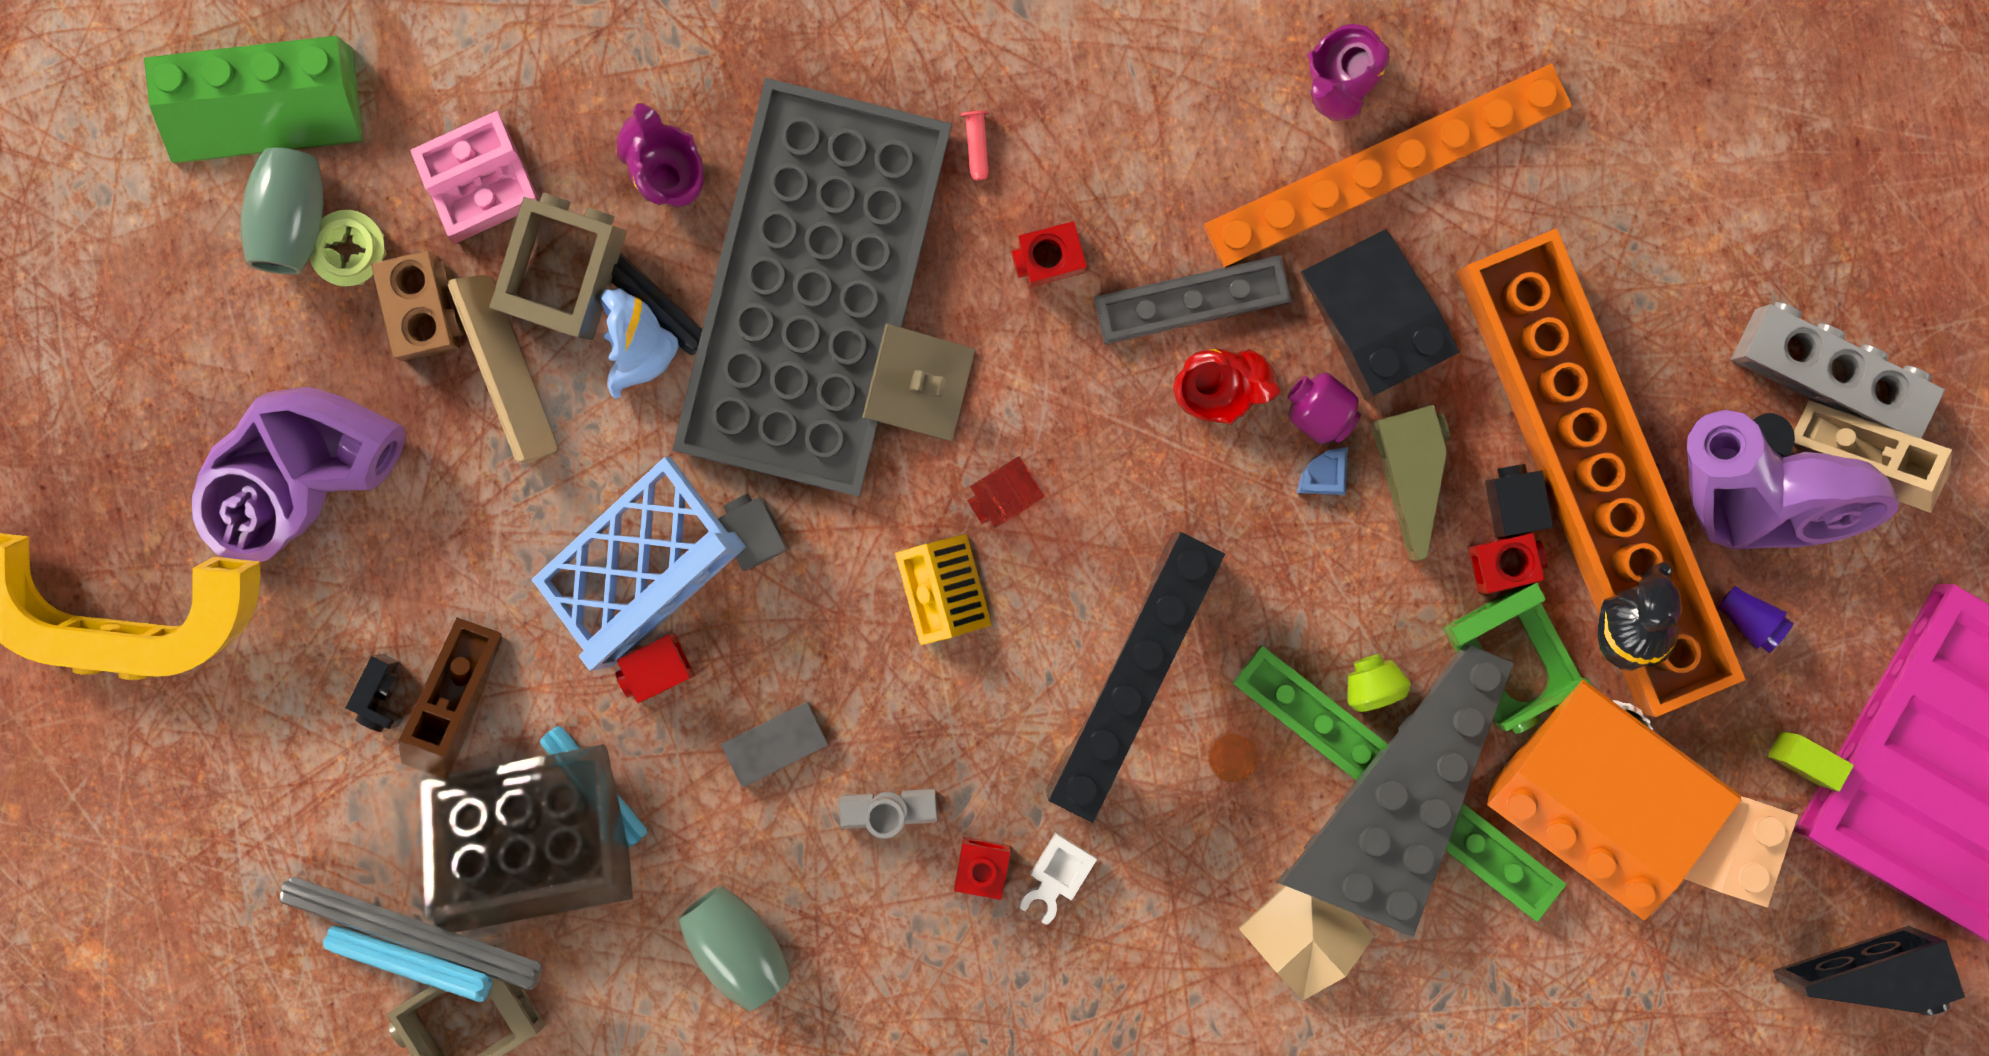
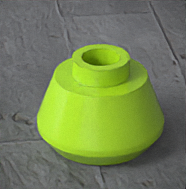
(1376, 684)

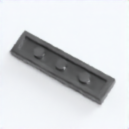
(1192, 300)

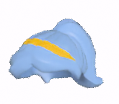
(637, 341)

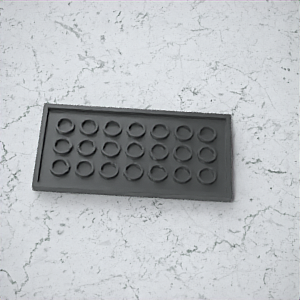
(807, 282)

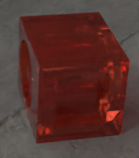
(1004, 493)

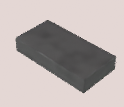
(775, 744)

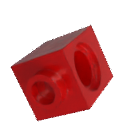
(1061, 236)
(1486, 562)
(653, 669)
(982, 868)

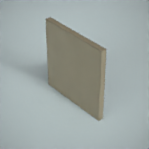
(918, 382)

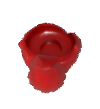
(1224, 384)

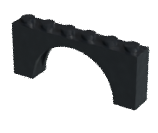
(1154, 639)

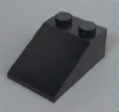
(1379, 314)
(1888, 971)

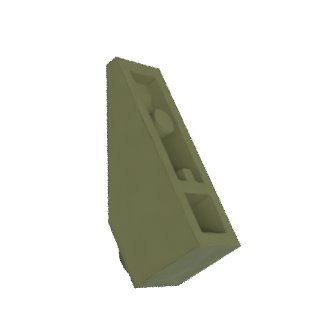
(1413, 464)

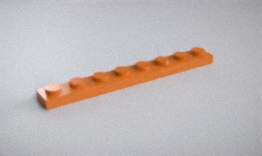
(1387, 166)

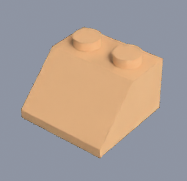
(1746, 852)

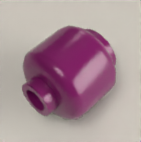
(1323, 408)

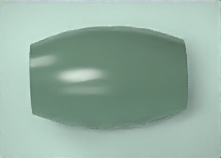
(281, 211)
(734, 948)

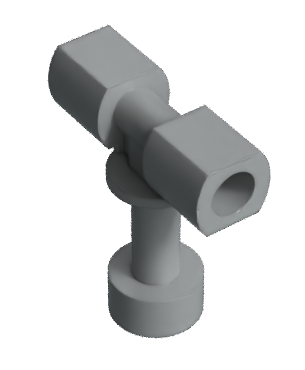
(888, 811)

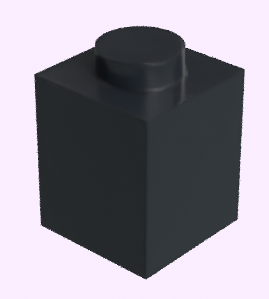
(1518, 501)

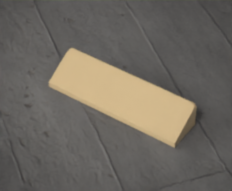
(503, 369)

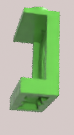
(1561, 672)

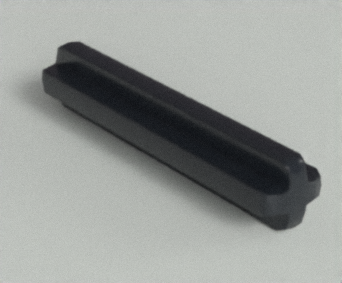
(667, 312)

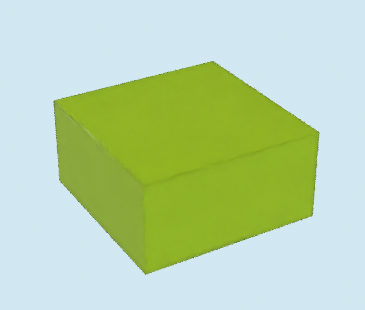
(1810, 760)

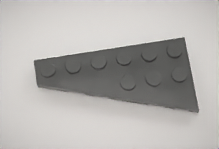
(1398, 816)

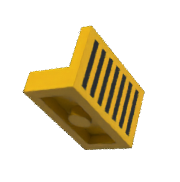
(943, 589)

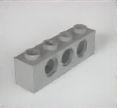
(1765, 352)

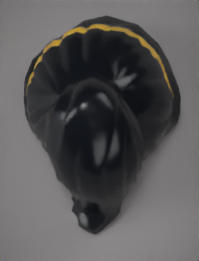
(1641, 622)

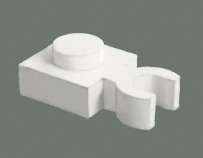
(1061, 871)

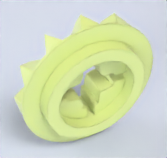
(334, 231)

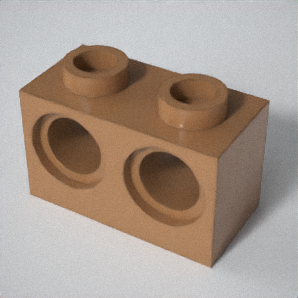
(405, 310)

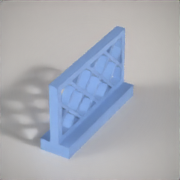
(661, 597)

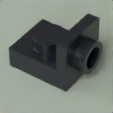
(375, 685)

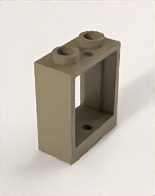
(598, 276)
(510, 1000)

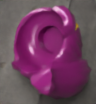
(1345, 69)
(660, 159)

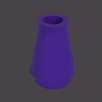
(1756, 619)

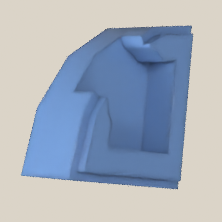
(1325, 474)

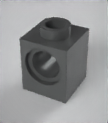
(755, 528)

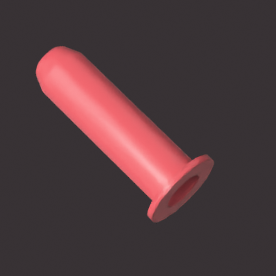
(977, 144)

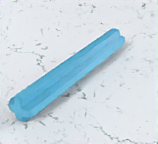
(408, 963)

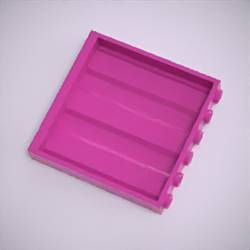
(1921, 769)

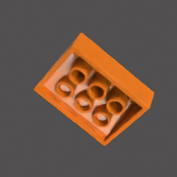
(1612, 799)

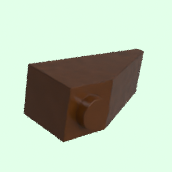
(449, 699)

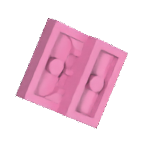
(474, 176)

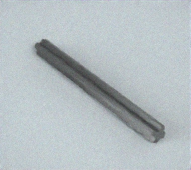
(411, 933)

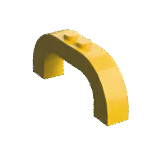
(221, 608)

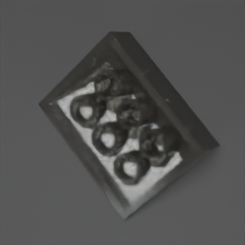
(523, 840)

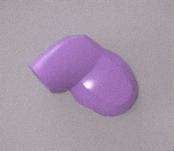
(281, 461)
(1760, 500)

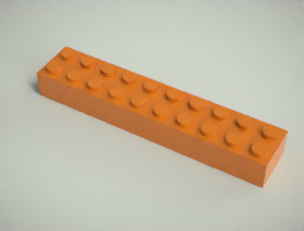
(1594, 456)

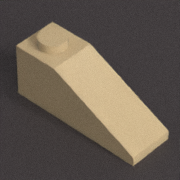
(1910, 463)

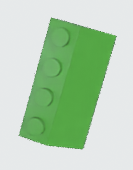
(255, 98)

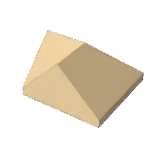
(1306, 940)

